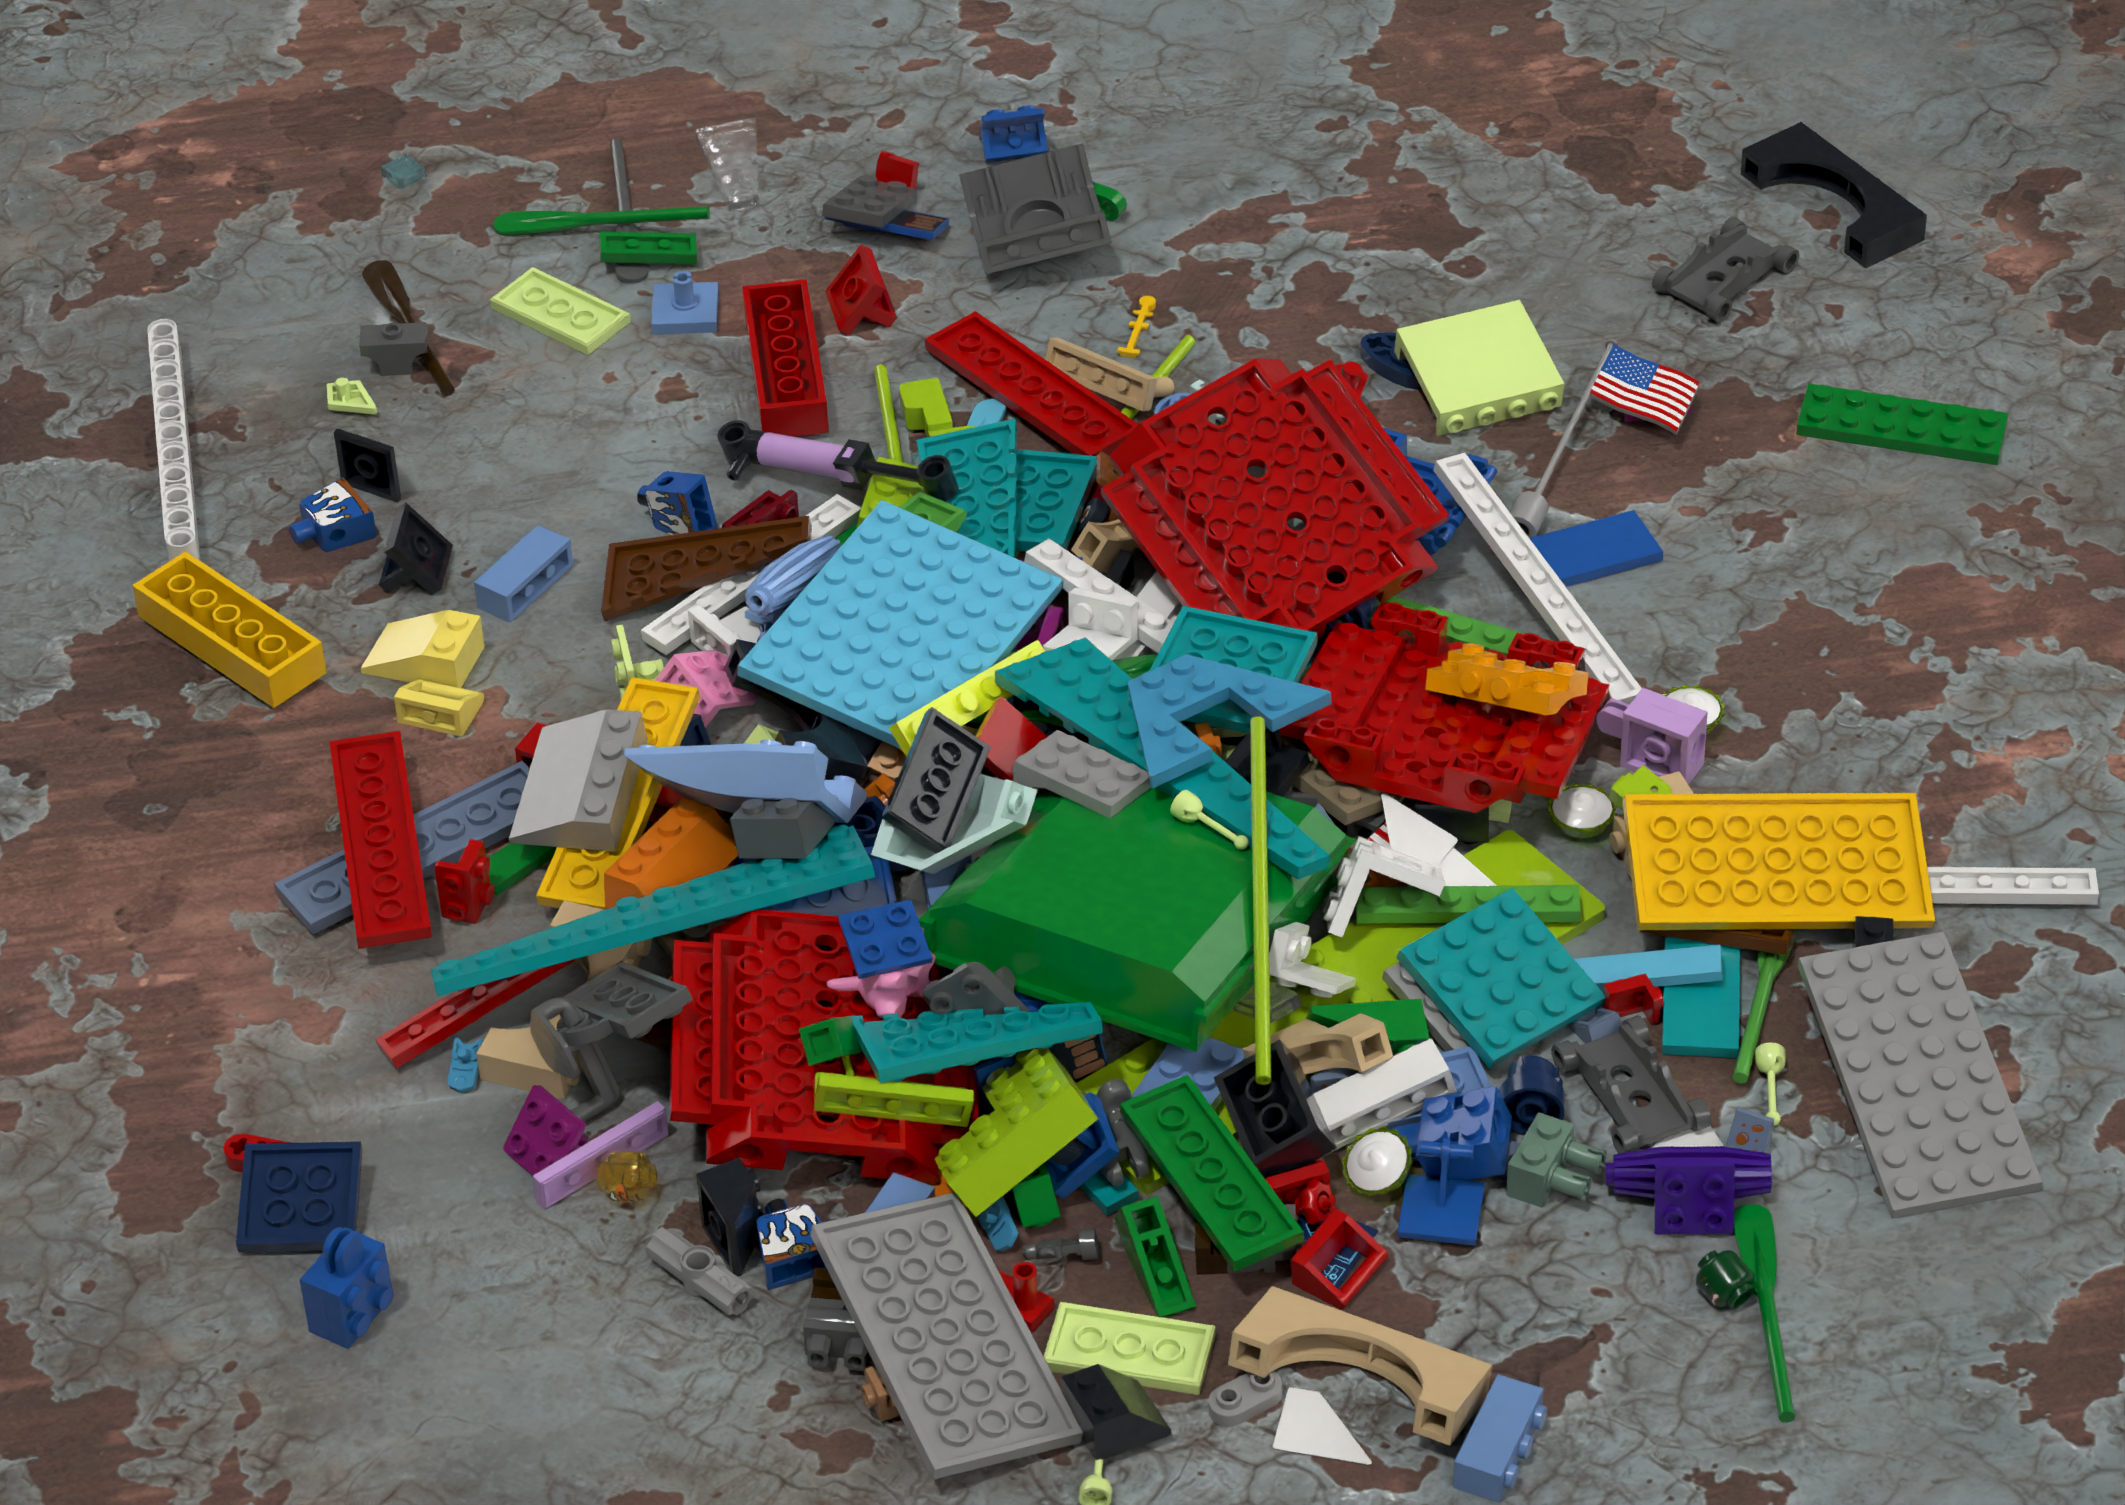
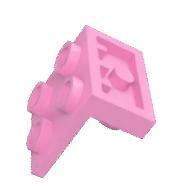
(707, 673)

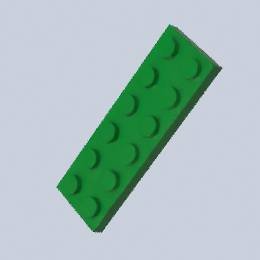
(1902, 424)
(1211, 1173)

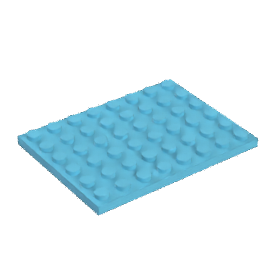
(898, 622)

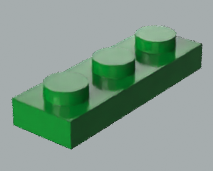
(648, 248)

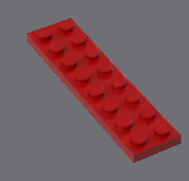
(1030, 386)
(379, 840)

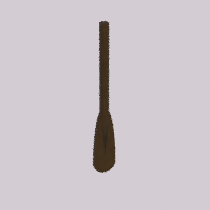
(390, 293)

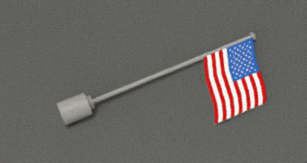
(1629, 387)

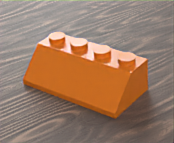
(678, 848)

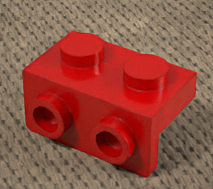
(465, 886)

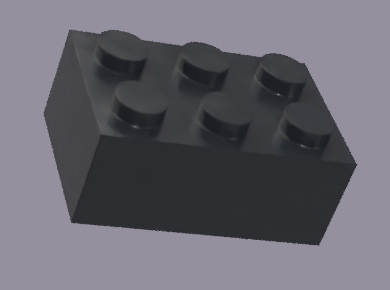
(1276, 1120)

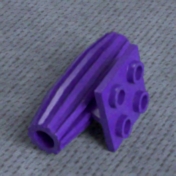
(1691, 1184)

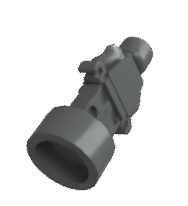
(1084, 1245)

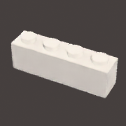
(1384, 1092)

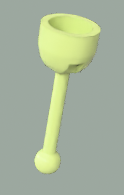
(1190, 809)
(1771, 1060)
(1099, 1486)

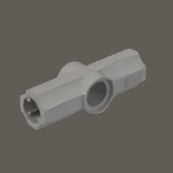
(699, 1271)

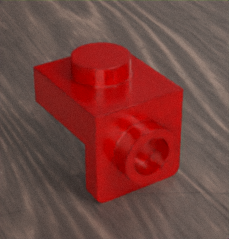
(1634, 996)

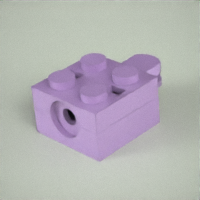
(1657, 733)

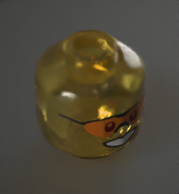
(626, 1176)

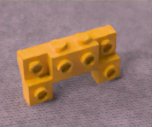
(1506, 683)

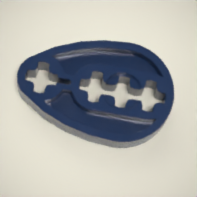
(1379, 355)

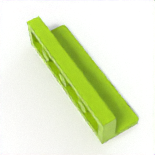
(892, 1099)

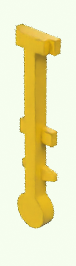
(1146, 304)

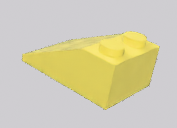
(428, 648)

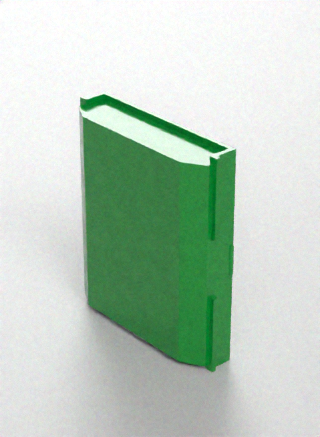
(1126, 911)

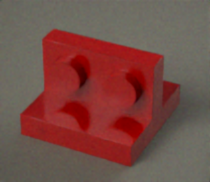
(860, 293)

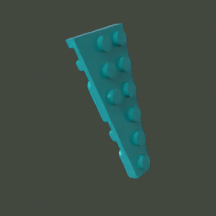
(966, 1036)

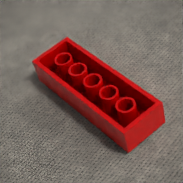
(785, 358)

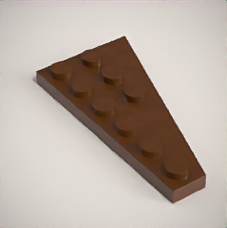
(671, 565)

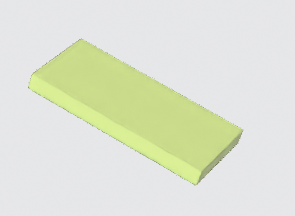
(560, 311)
(1143, 1347)

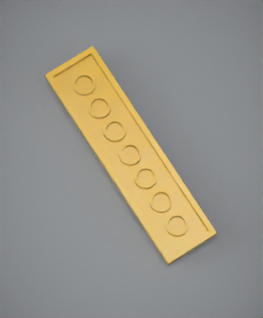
(579, 873)

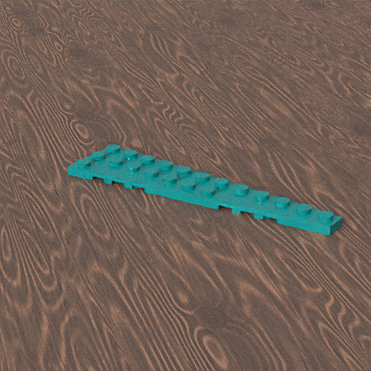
(987, 482)
(1094, 699)
(736, 890)

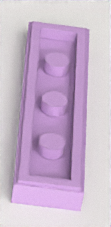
(582, 1164)

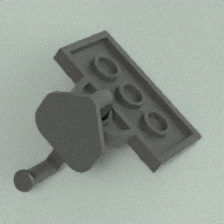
(615, 1001)

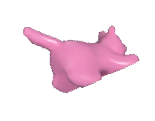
(887, 991)

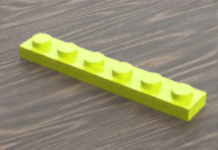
(964, 701)

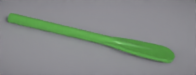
(1768, 968)

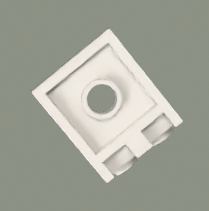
(1384, 860)

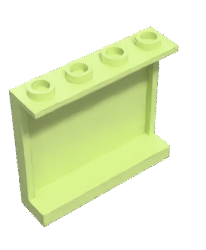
(1481, 366)

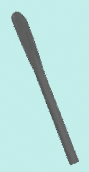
(624, 271)

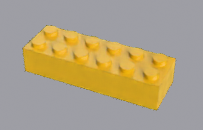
(229, 629)

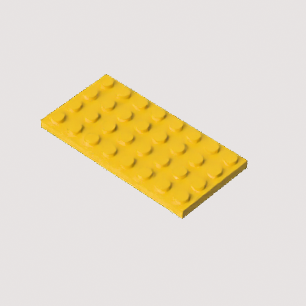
(1776, 860)

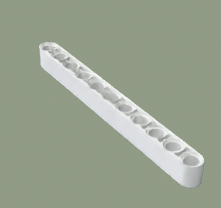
(172, 439)

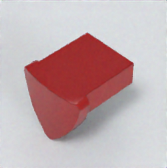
(896, 168)

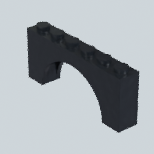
(1803, 157)
(825, 732)

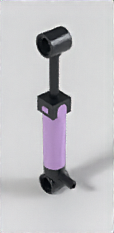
(848, 462)

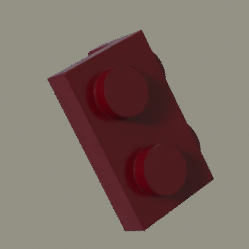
(766, 508)

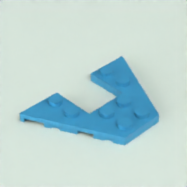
(1194, 685)

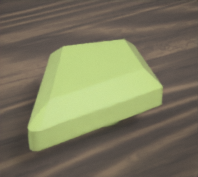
(349, 397)

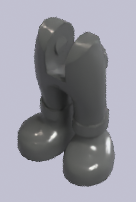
(1128, 1144)

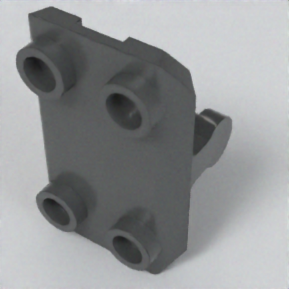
(973, 988)

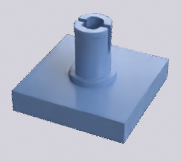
(685, 306)

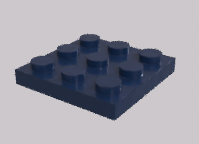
(297, 1194)

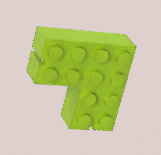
(1032, 1120)

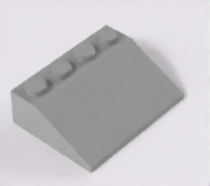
(580, 782)

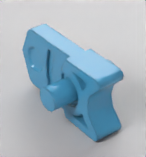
(464, 1066)
(999, 1225)

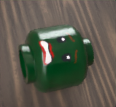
(1725, 1279)

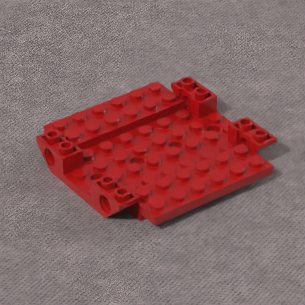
(1226, 535)
(1429, 743)
(744, 1059)

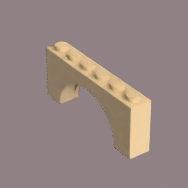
(512, 1056)
(1295, 1329)

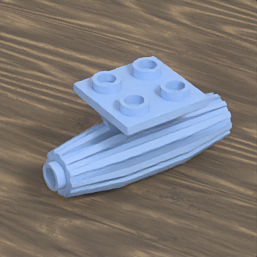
(786, 578)

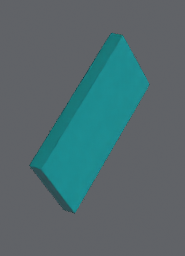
(1703, 1015)

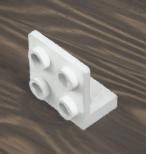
(1102, 619)
(714, 634)
(1285, 957)

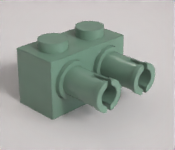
(1542, 1159)

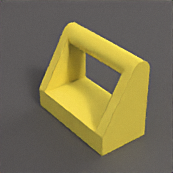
(437, 706)

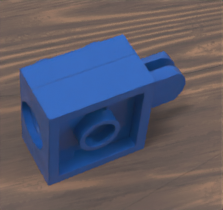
(1469, 1119)
(346, 1287)

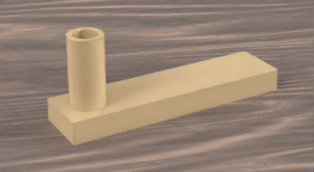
(1107, 375)

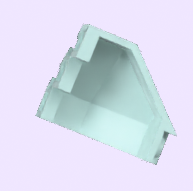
(992, 813)

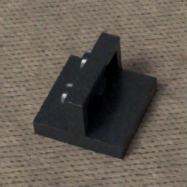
(414, 552)
(1282, 762)

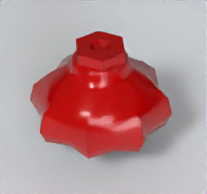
(1315, 1202)

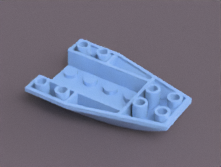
(736, 773)

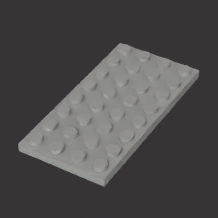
(1919, 1075)
(945, 1335)

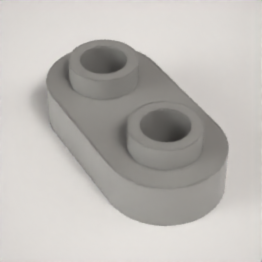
(1249, 1395)

